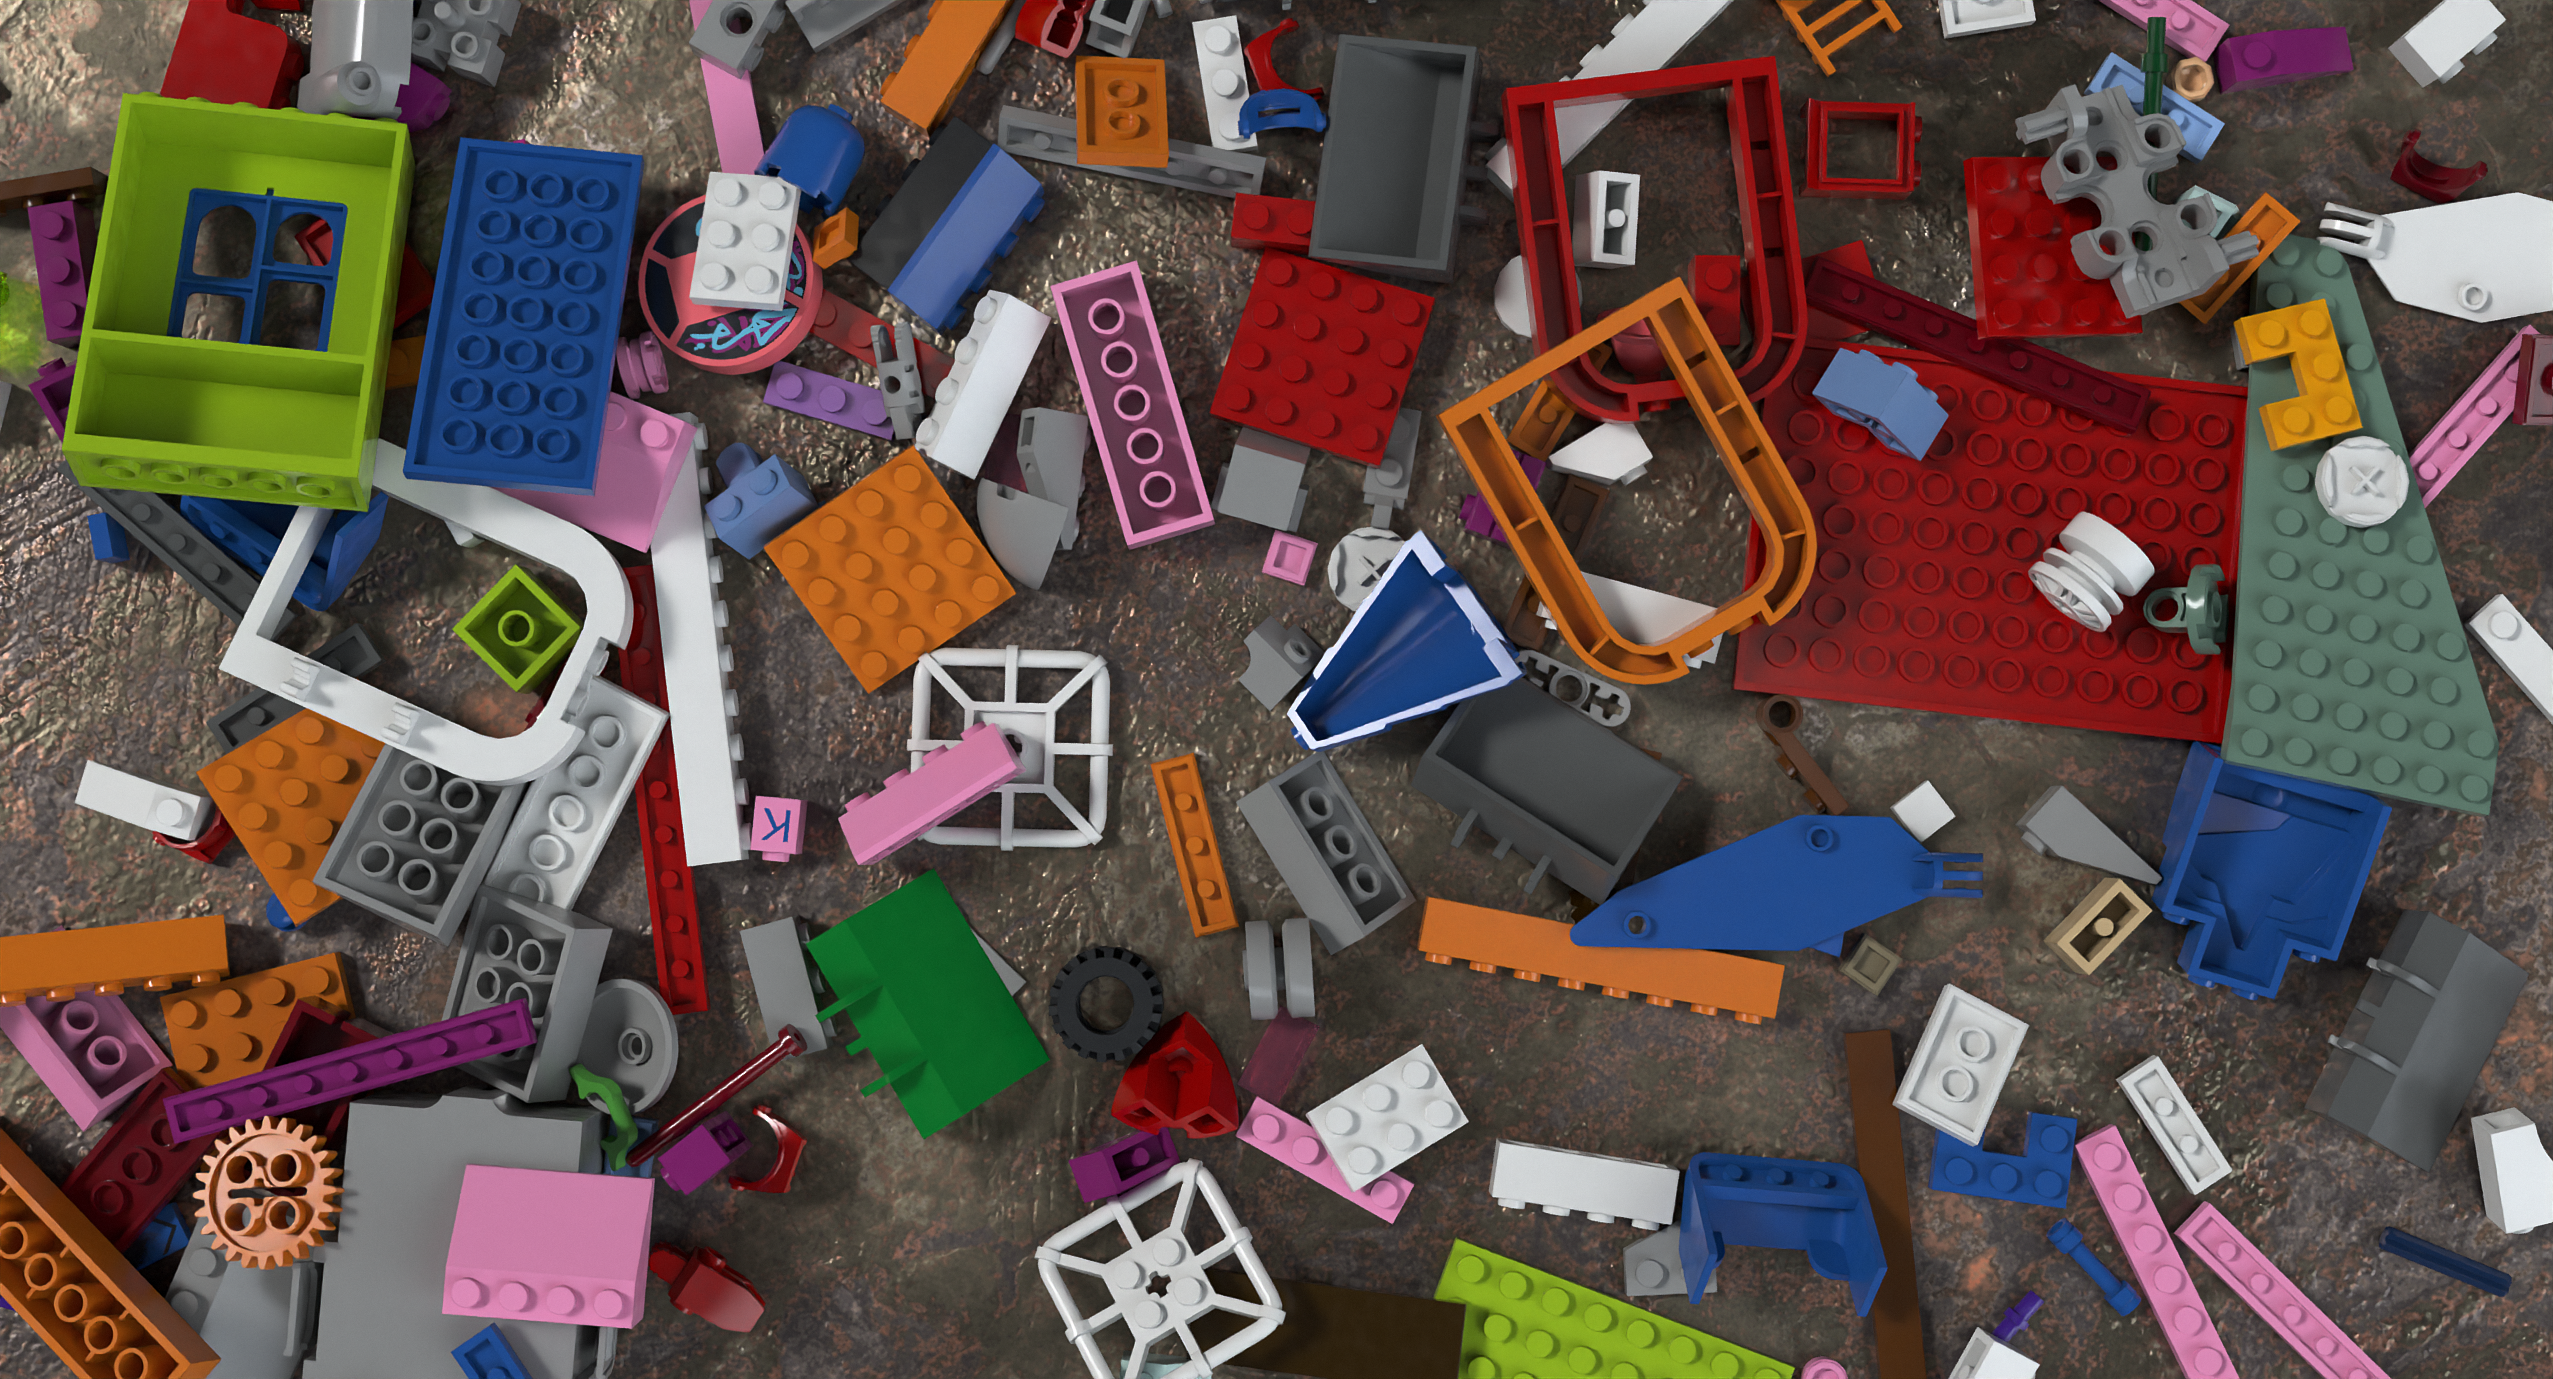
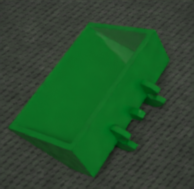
(926, 1004)

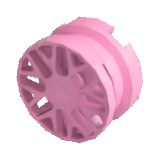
(642, 365)

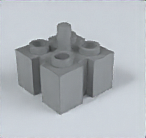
(463, 35)

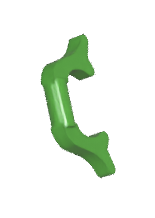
(612, 1094)

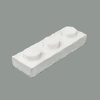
(1223, 81)
(2174, 1124)

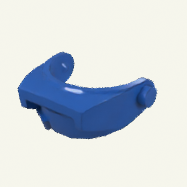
(1307, 116)

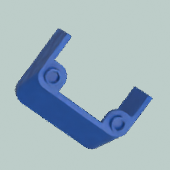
(256, 529)
(1783, 1207)

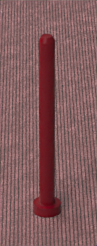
(789, 1042)

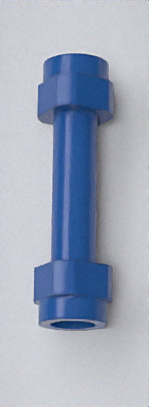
(2118, 1293)

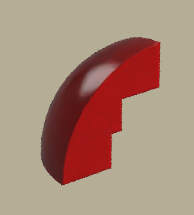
(1178, 1084)

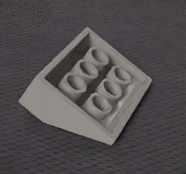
(418, 843)
(538, 954)
(237, 1308)

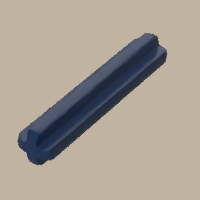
(2445, 1261)

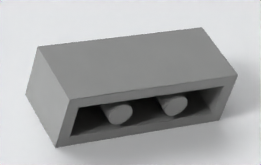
(788, 982)

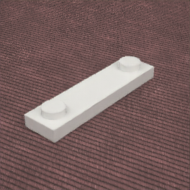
(2516, 650)

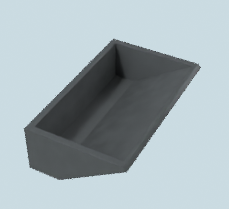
(1399, 157)
(1546, 785)
(2417, 1037)

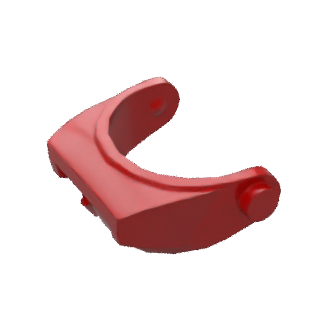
(1260, 60)
(207, 846)
(789, 1151)

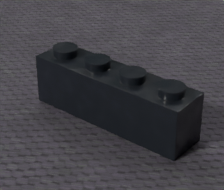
(919, 203)

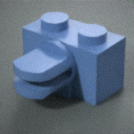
(758, 499)

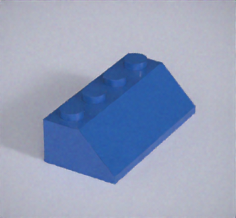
(968, 241)

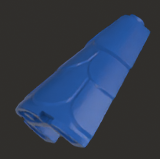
(1405, 653)

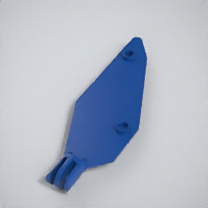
(1780, 888)

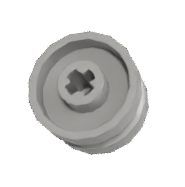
(1278, 968)

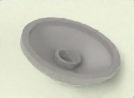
(631, 1042)

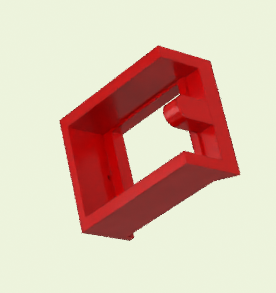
(1814, 150)

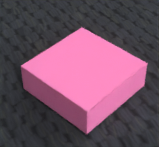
(1289, 558)

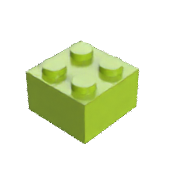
(521, 629)

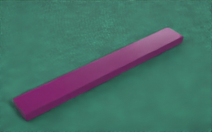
(350, 1070)

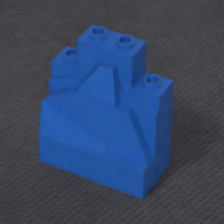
(2262, 870)

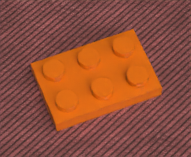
(1121, 111)

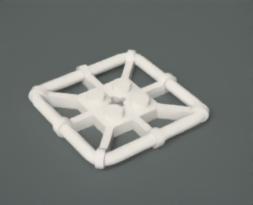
(1033, 727)
(1164, 1255)

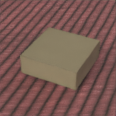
(1869, 964)

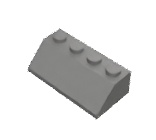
(1326, 852)

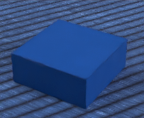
(108, 538)

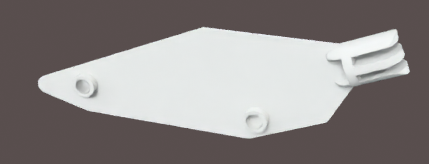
(2457, 258)

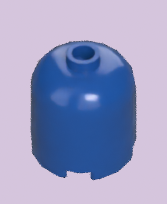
(817, 154)

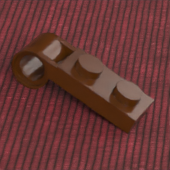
(1795, 760)

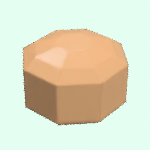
(2191, 79)

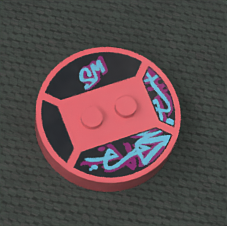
(718, 336)

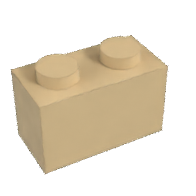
(2097, 925)

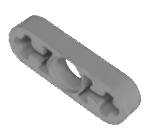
(1604, 689)

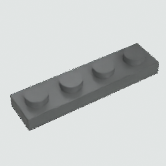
(349, 653)

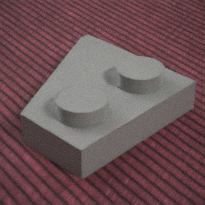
(1655, 1265)

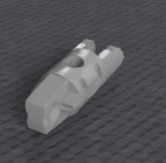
(899, 379)

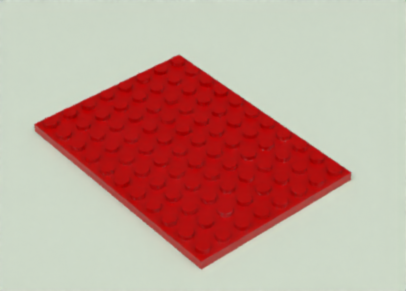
(1928, 560)

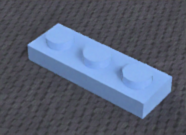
(2195, 124)

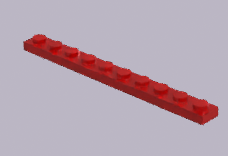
(668, 877)

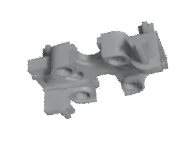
(2182, 258)

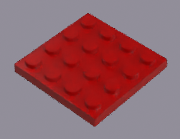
(2024, 256)
(1322, 357)

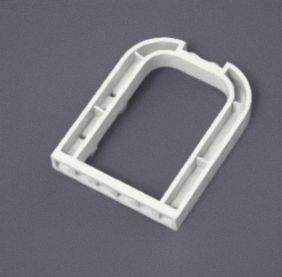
(401, 723)

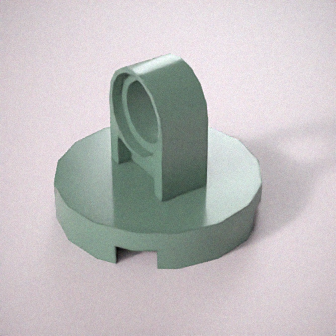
(2200, 609)

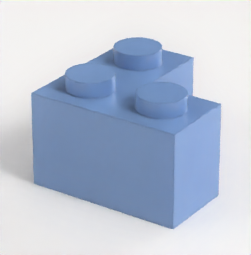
(1883, 400)

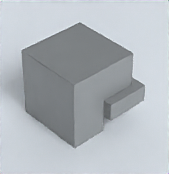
(1263, 481)

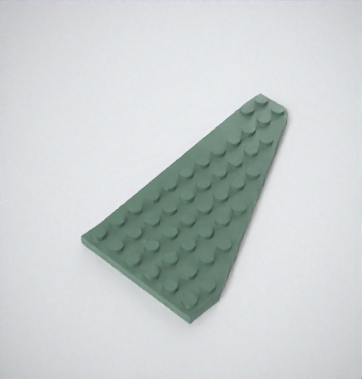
(2342, 631)

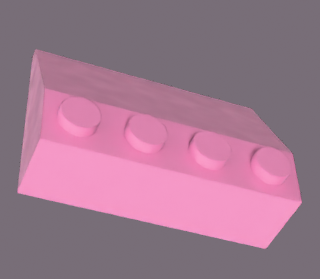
(634, 478)
(550, 1246)

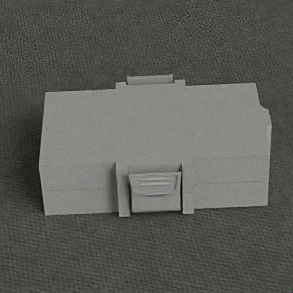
(380, 1278)

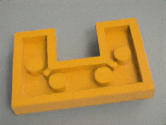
(2325, 398)

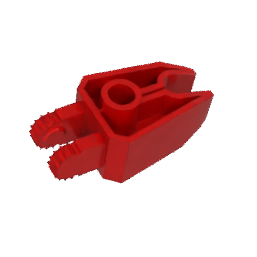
(707, 1286)

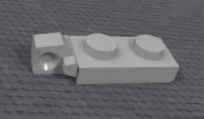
(1390, 484)

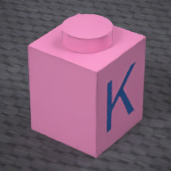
(778, 827)

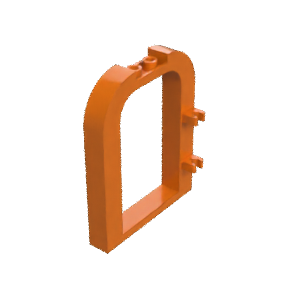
(1738, 441)

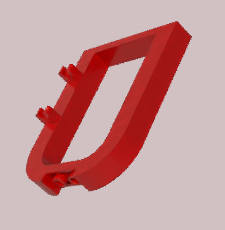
(1765, 214)

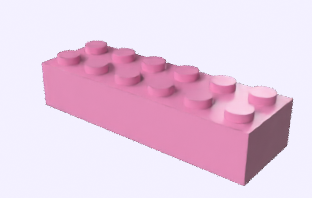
(1132, 405)

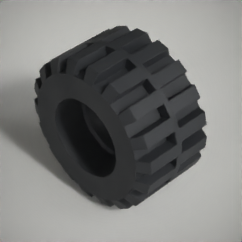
(1084, 1037)

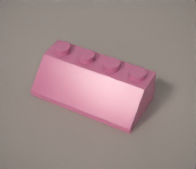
(929, 794)
(85, 1051)

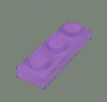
(828, 400)

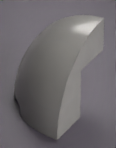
(1019, 530)

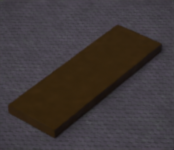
(1341, 1331)

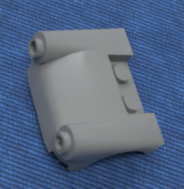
(357, 58)

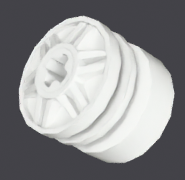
(2096, 565)

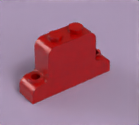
(232, 58)

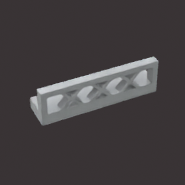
(831, 20)

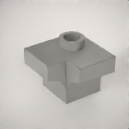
(1116, 25)
(1278, 661)

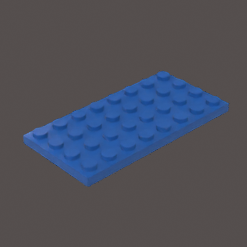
(525, 317)

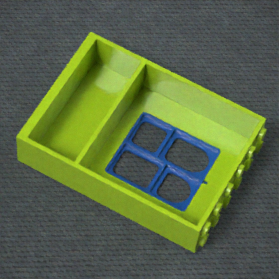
(240, 414)

